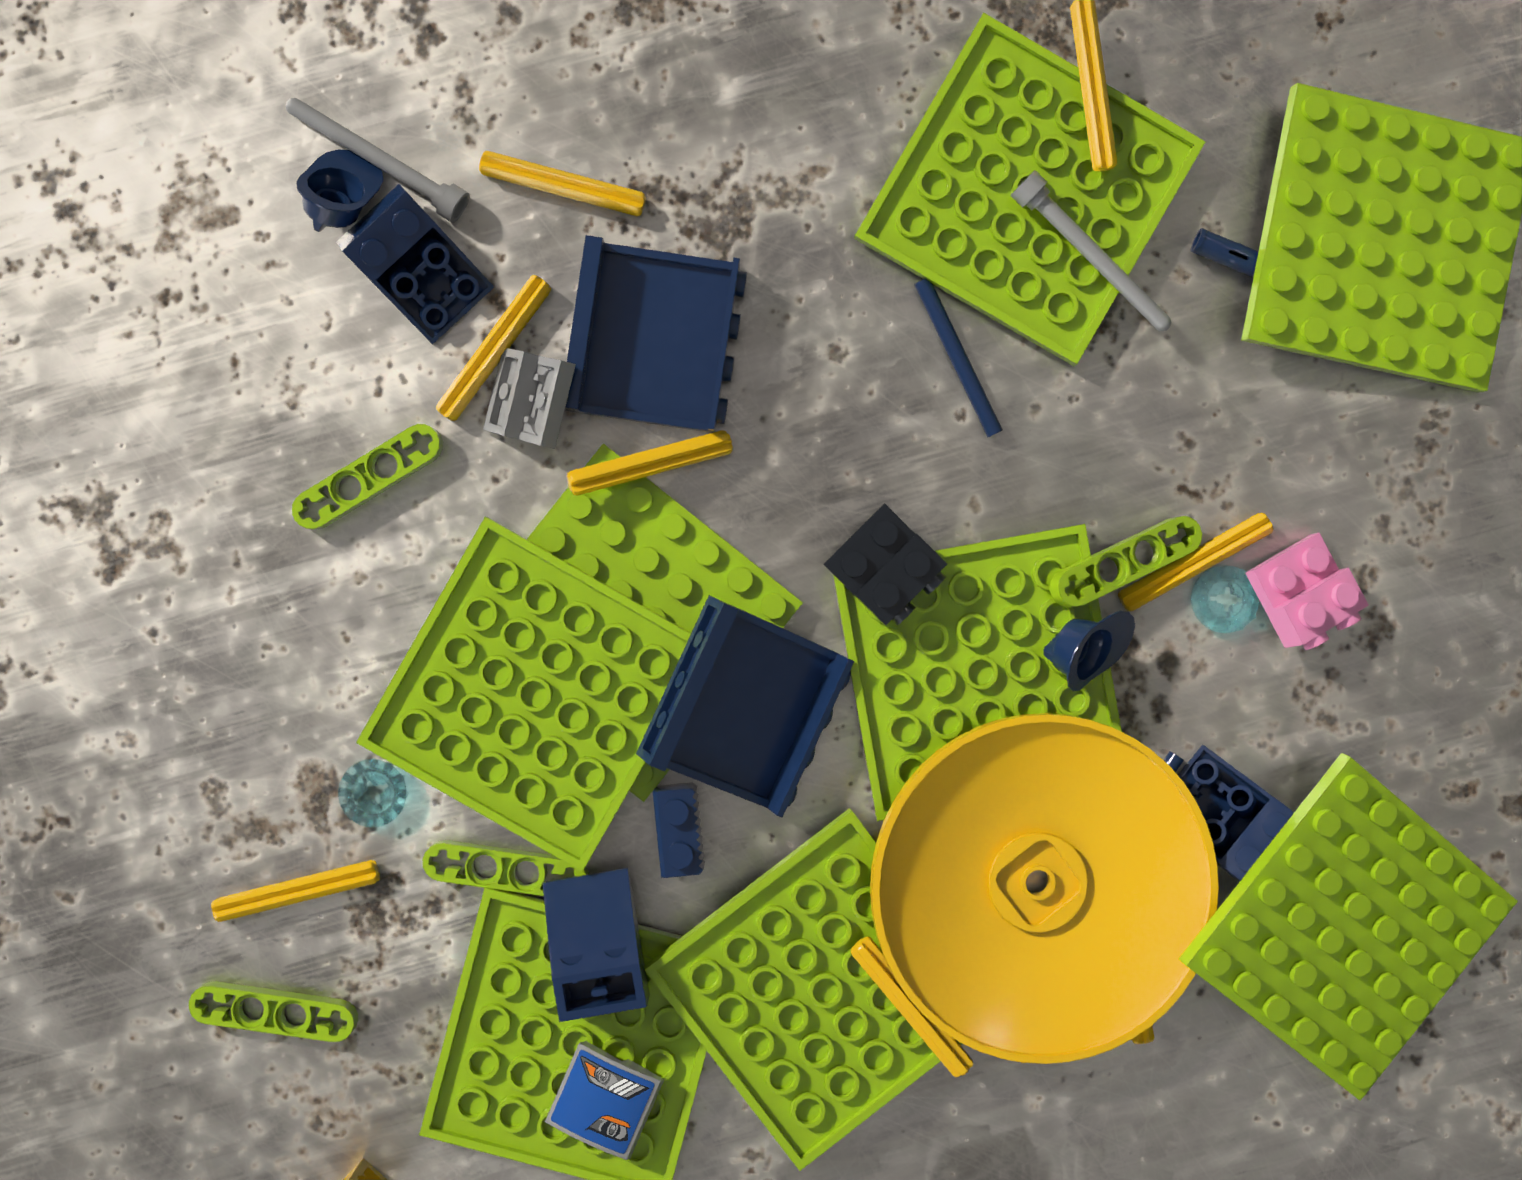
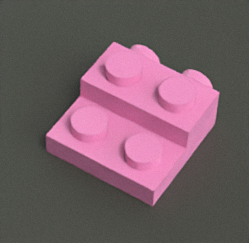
(1306, 593)

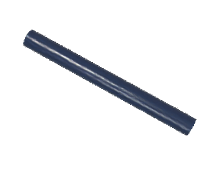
(958, 357)

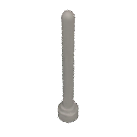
(1035, 195)
(448, 200)

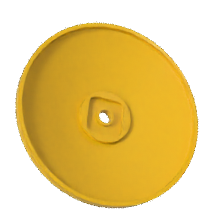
(1103, 940)

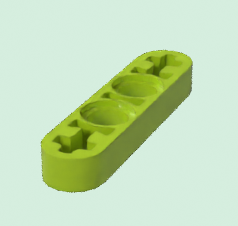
(365, 472)
(1127, 564)
(506, 861)
(273, 1018)

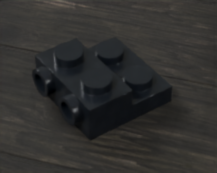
(887, 566)

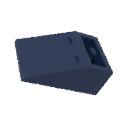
(414, 264)
(1236, 810)
(594, 945)

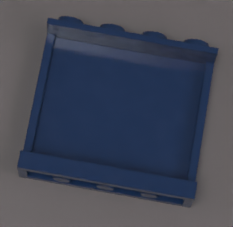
(653, 335)
(745, 706)

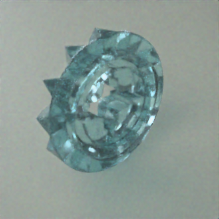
(1212, 613)
(354, 785)

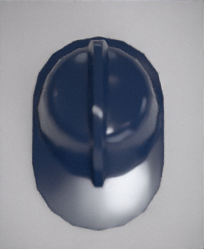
(338, 188)
(1090, 647)

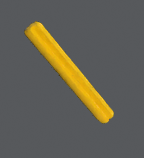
(1093, 85)
(562, 183)
(492, 348)
(649, 462)
(1195, 562)
(295, 890)
(943, 1046)

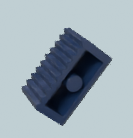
(678, 830)

